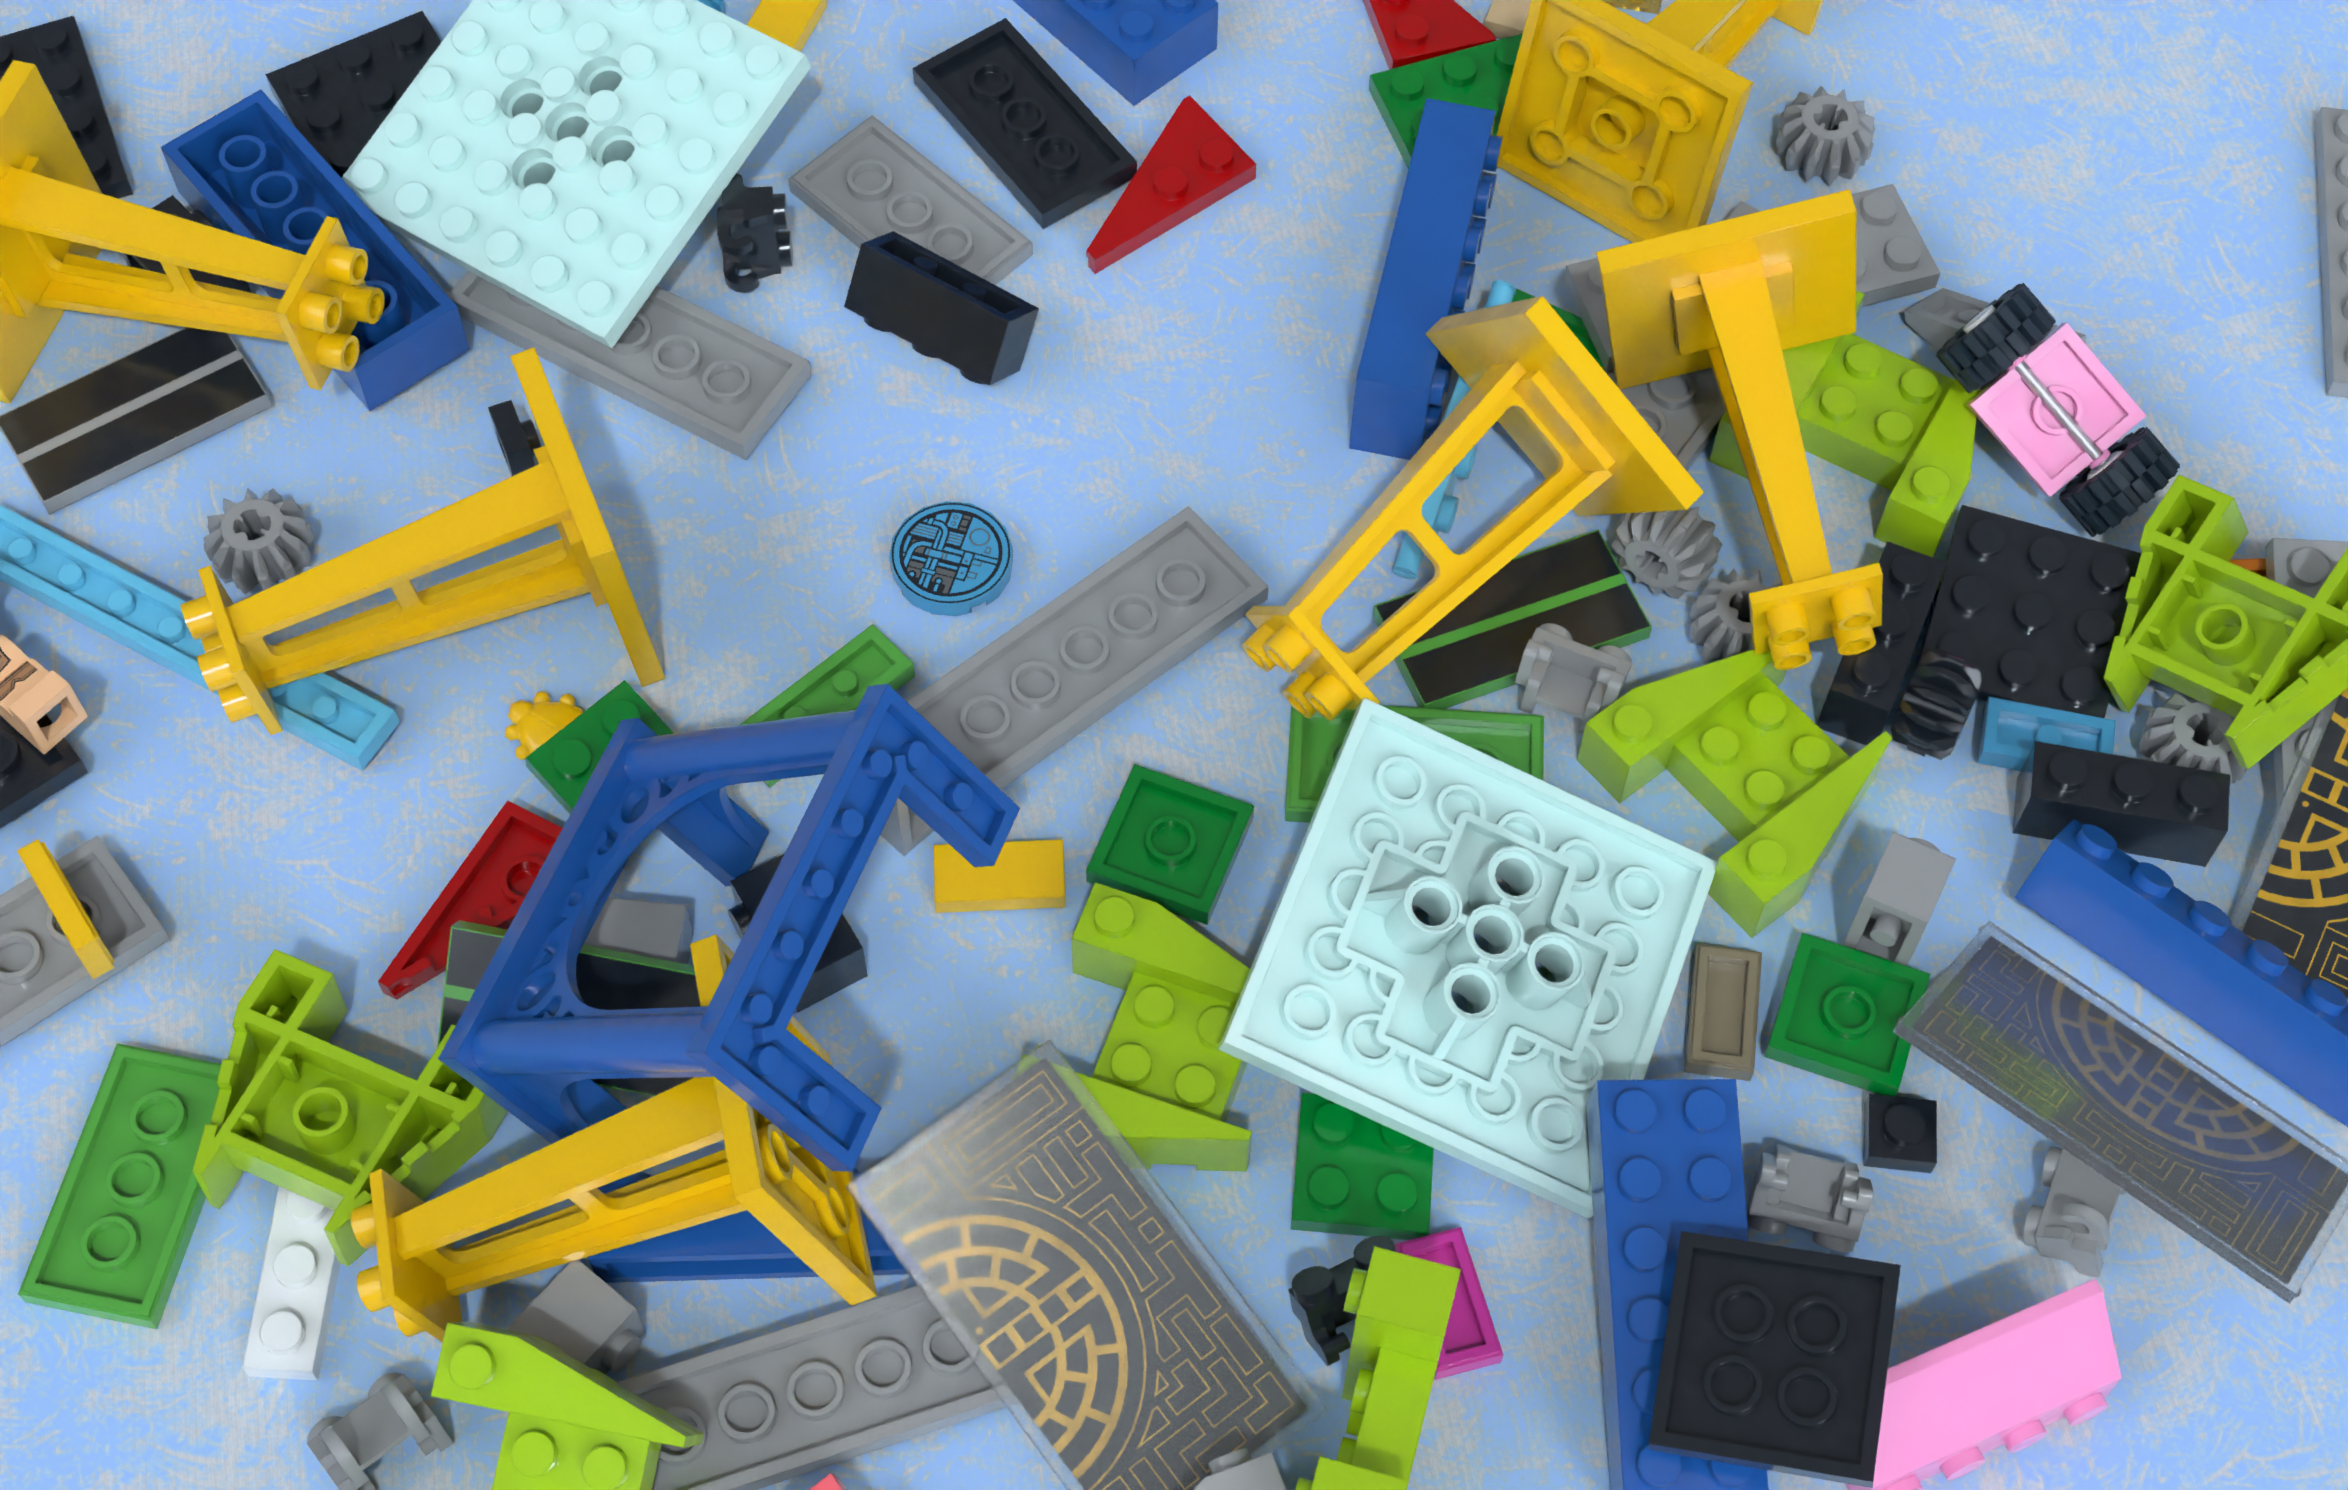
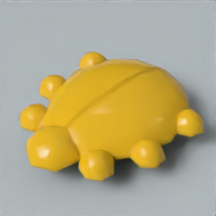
(539, 721)

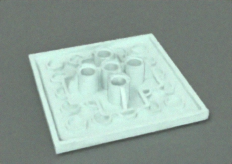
(574, 145)
(1359, 990)

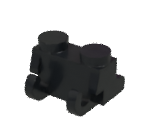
(751, 235)
(1320, 1298)

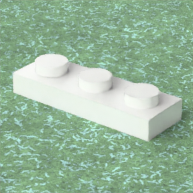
(293, 1293)

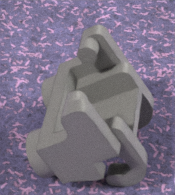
(1570, 674)
(1811, 1196)
(2075, 1214)
(373, 1429)

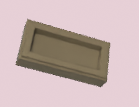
(1723, 1012)

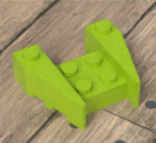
(1884, 424)
(2226, 630)
(1748, 763)
(1162, 1058)
(327, 1116)
(1390, 1369)
(564, 1419)

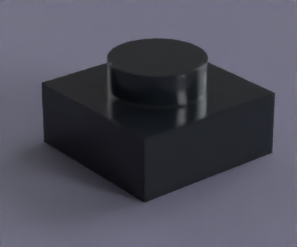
(514, 437)
(1900, 1133)

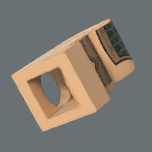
(30, 693)

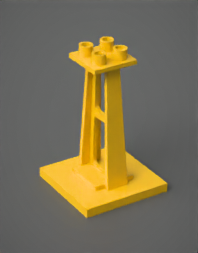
(1630, 112)
(60, 221)
(1732, 303)
(1568, 422)
(553, 492)
(755, 1172)

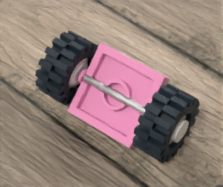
(2057, 410)

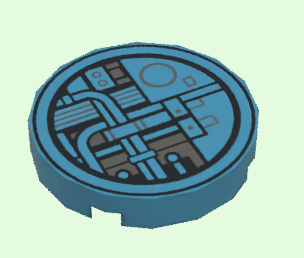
(951, 558)

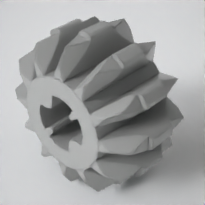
(1825, 135)
(258, 541)
(1667, 549)
(1723, 616)
(2190, 737)

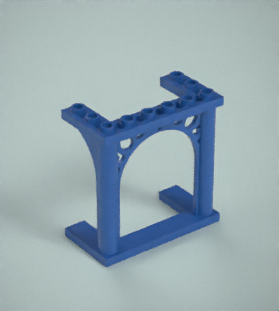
(677, 783)

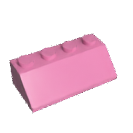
(1996, 1389)

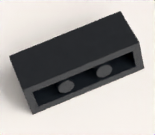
(940, 308)
(1870, 680)
(2139, 802)

